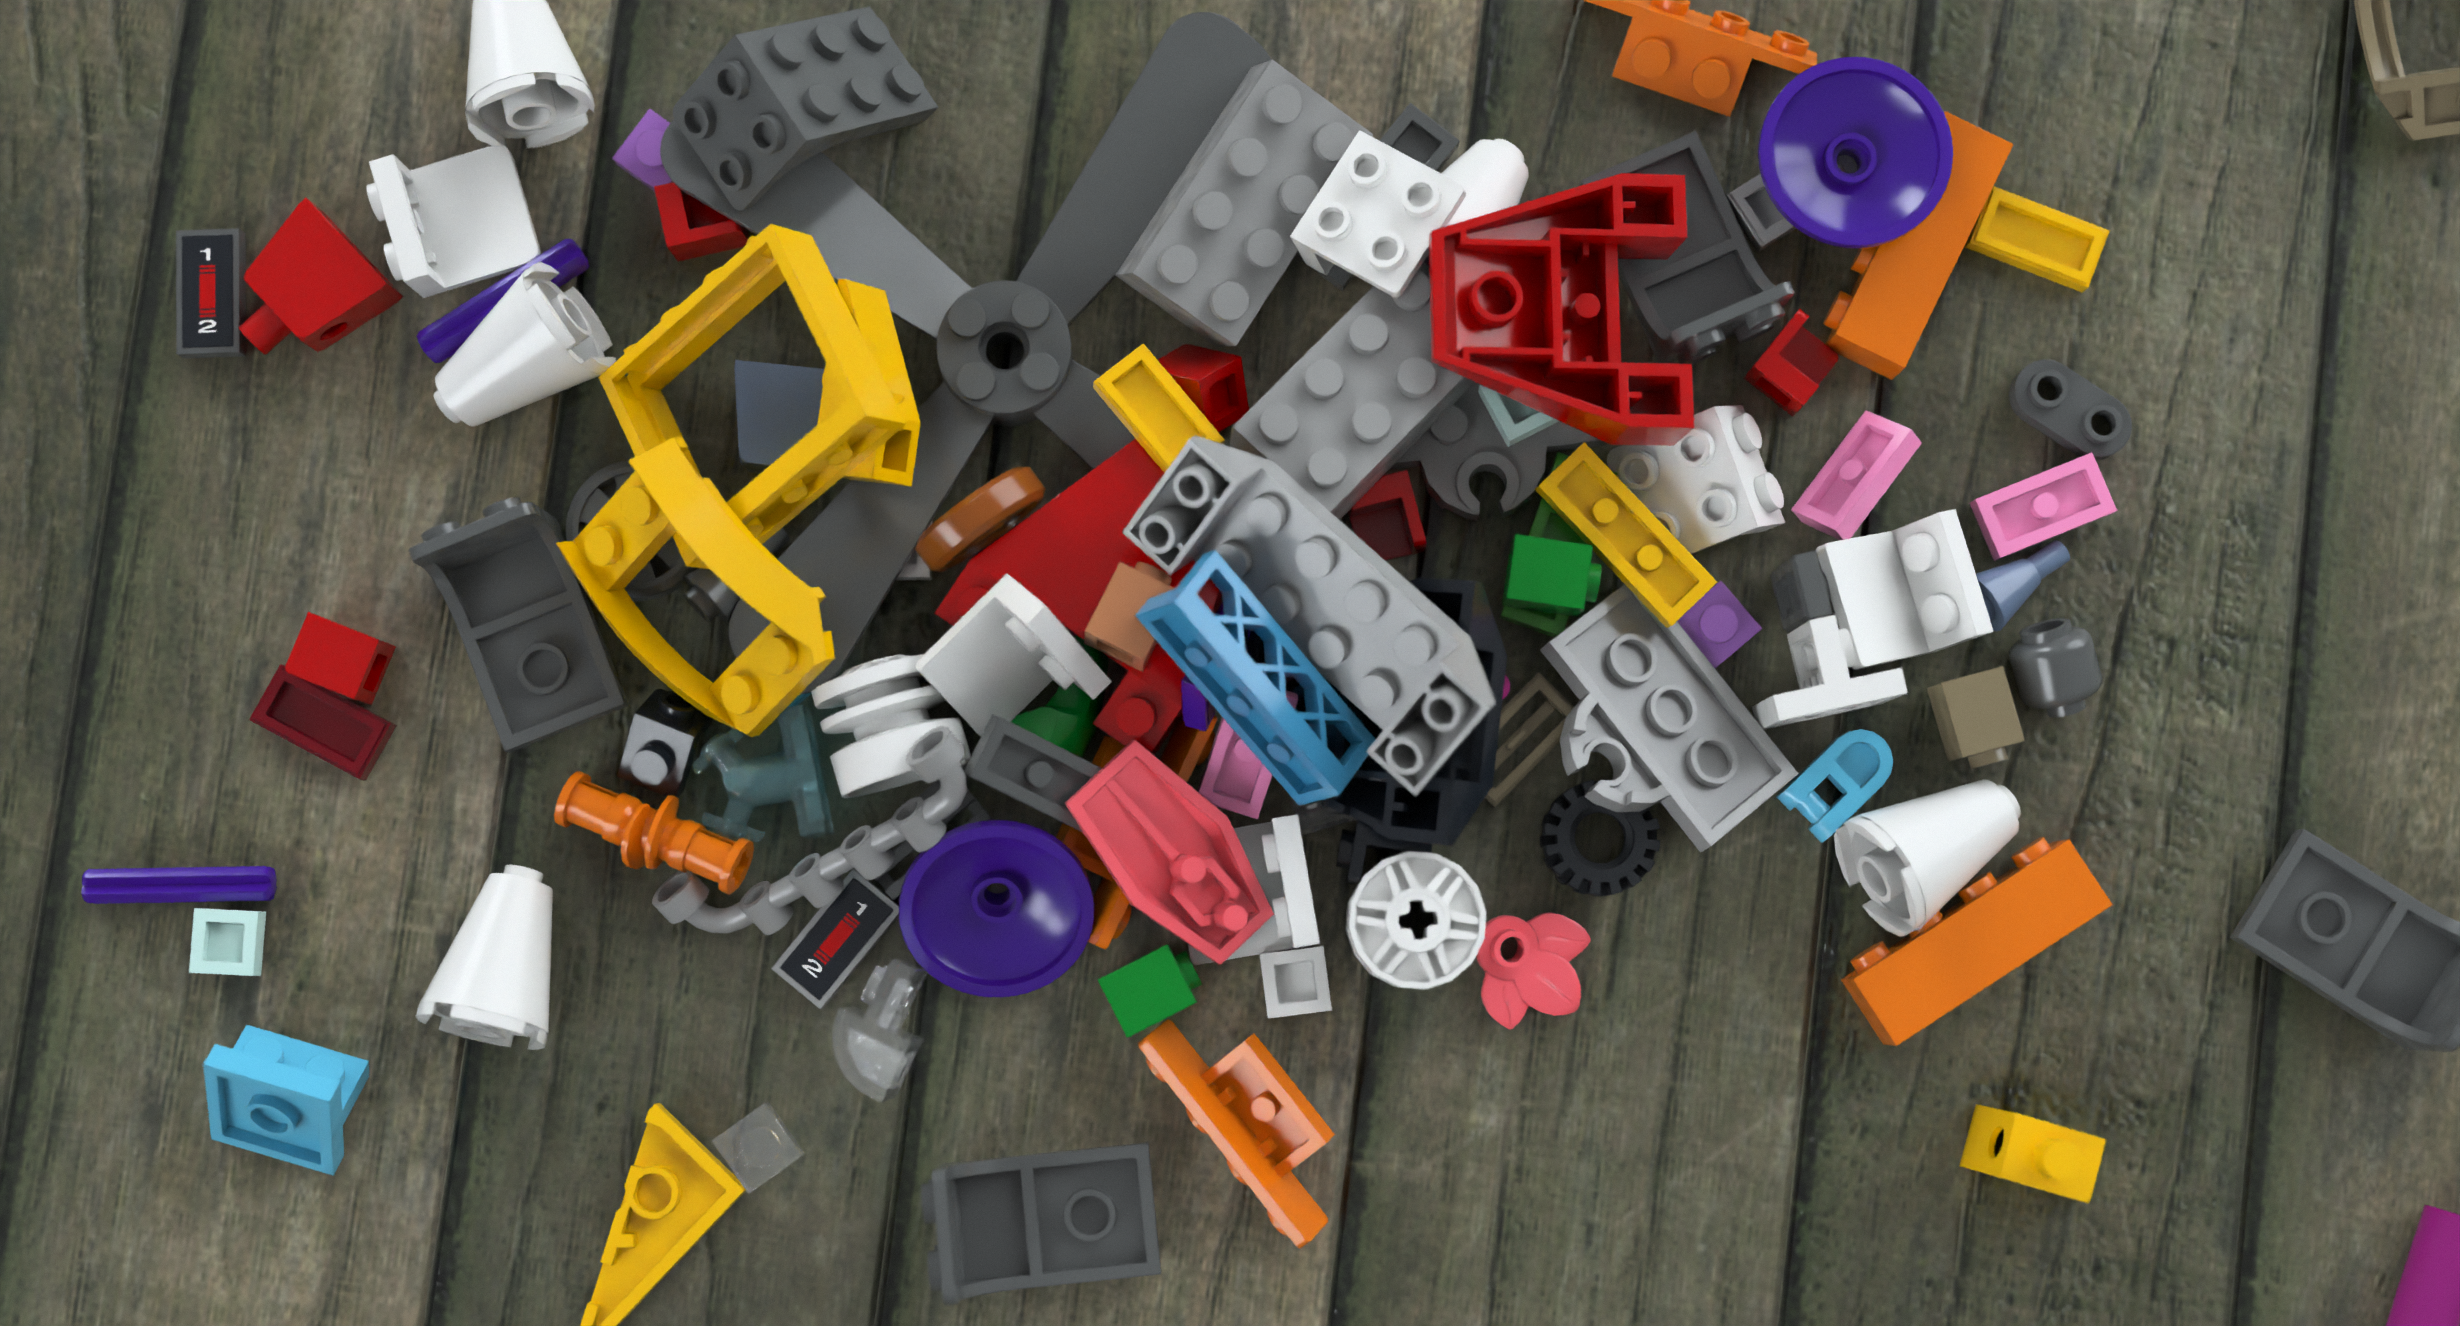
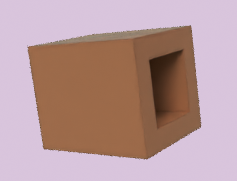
(1114, 622)

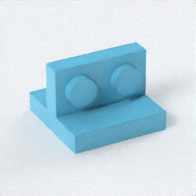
(282, 1097)

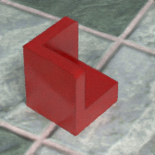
(693, 227)
(1792, 366)
(1211, 381)
(1389, 518)
(339, 658)

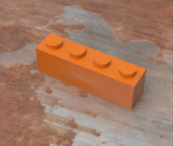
(1905, 277)
(1976, 940)

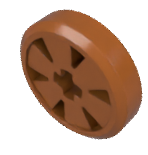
(980, 519)

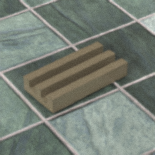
(1554, 701)

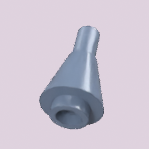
(2011, 584)

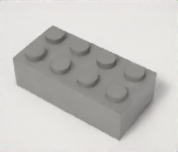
(1232, 210)
(1355, 399)

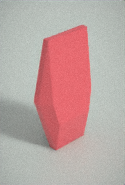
(1171, 852)

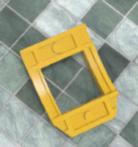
(636, 523)

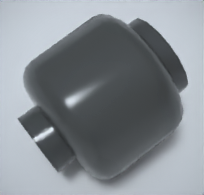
(2055, 667)

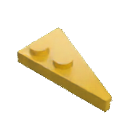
(666, 1208)

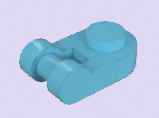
(1855, 764)

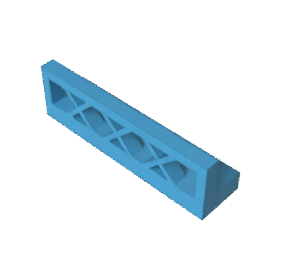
(1253, 694)

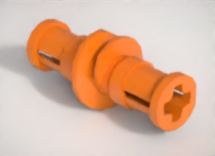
(653, 835)

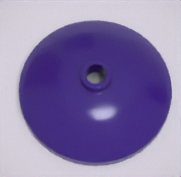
(1877, 119)
(996, 940)

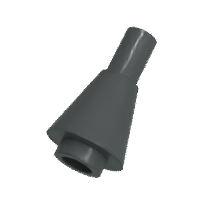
(714, 598)

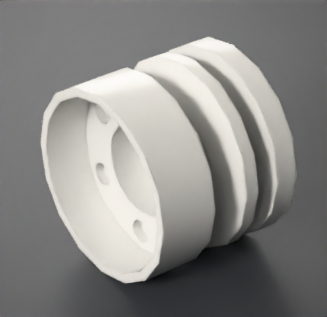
(887, 717)
(1393, 952)

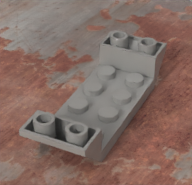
(1329, 594)

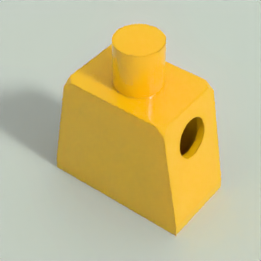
(2033, 1153)

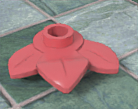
(1538, 971)

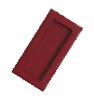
(323, 723)

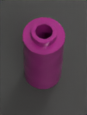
(2431, 1276)

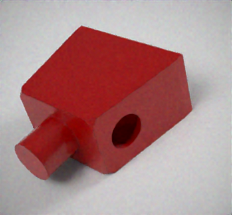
(313, 284)

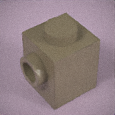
(1976, 717)

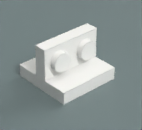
(1821, 666)

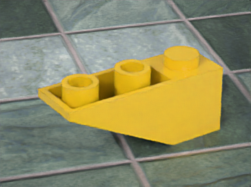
(896, 457)

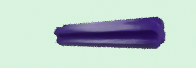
(449, 332)
(179, 884)

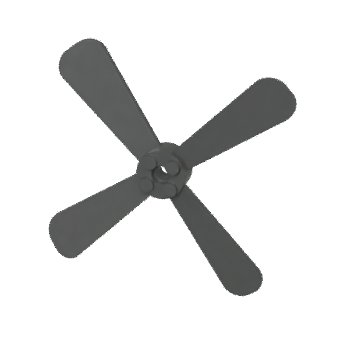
(873, 527)

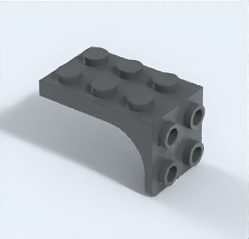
(794, 93)
(1711, 280)
(522, 621)
(2358, 944)
(1041, 1220)

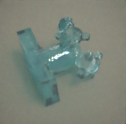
(770, 779)

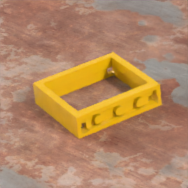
(711, 311)

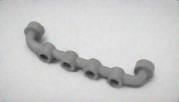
(816, 876)

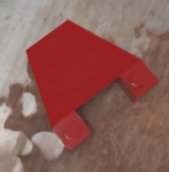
(1535, 309)
(1067, 561)

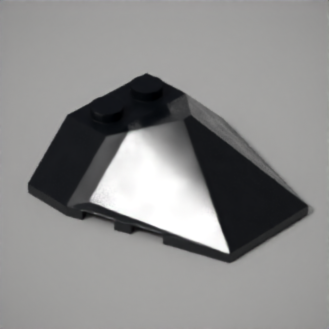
(1463, 781)

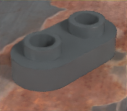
(2070, 413)

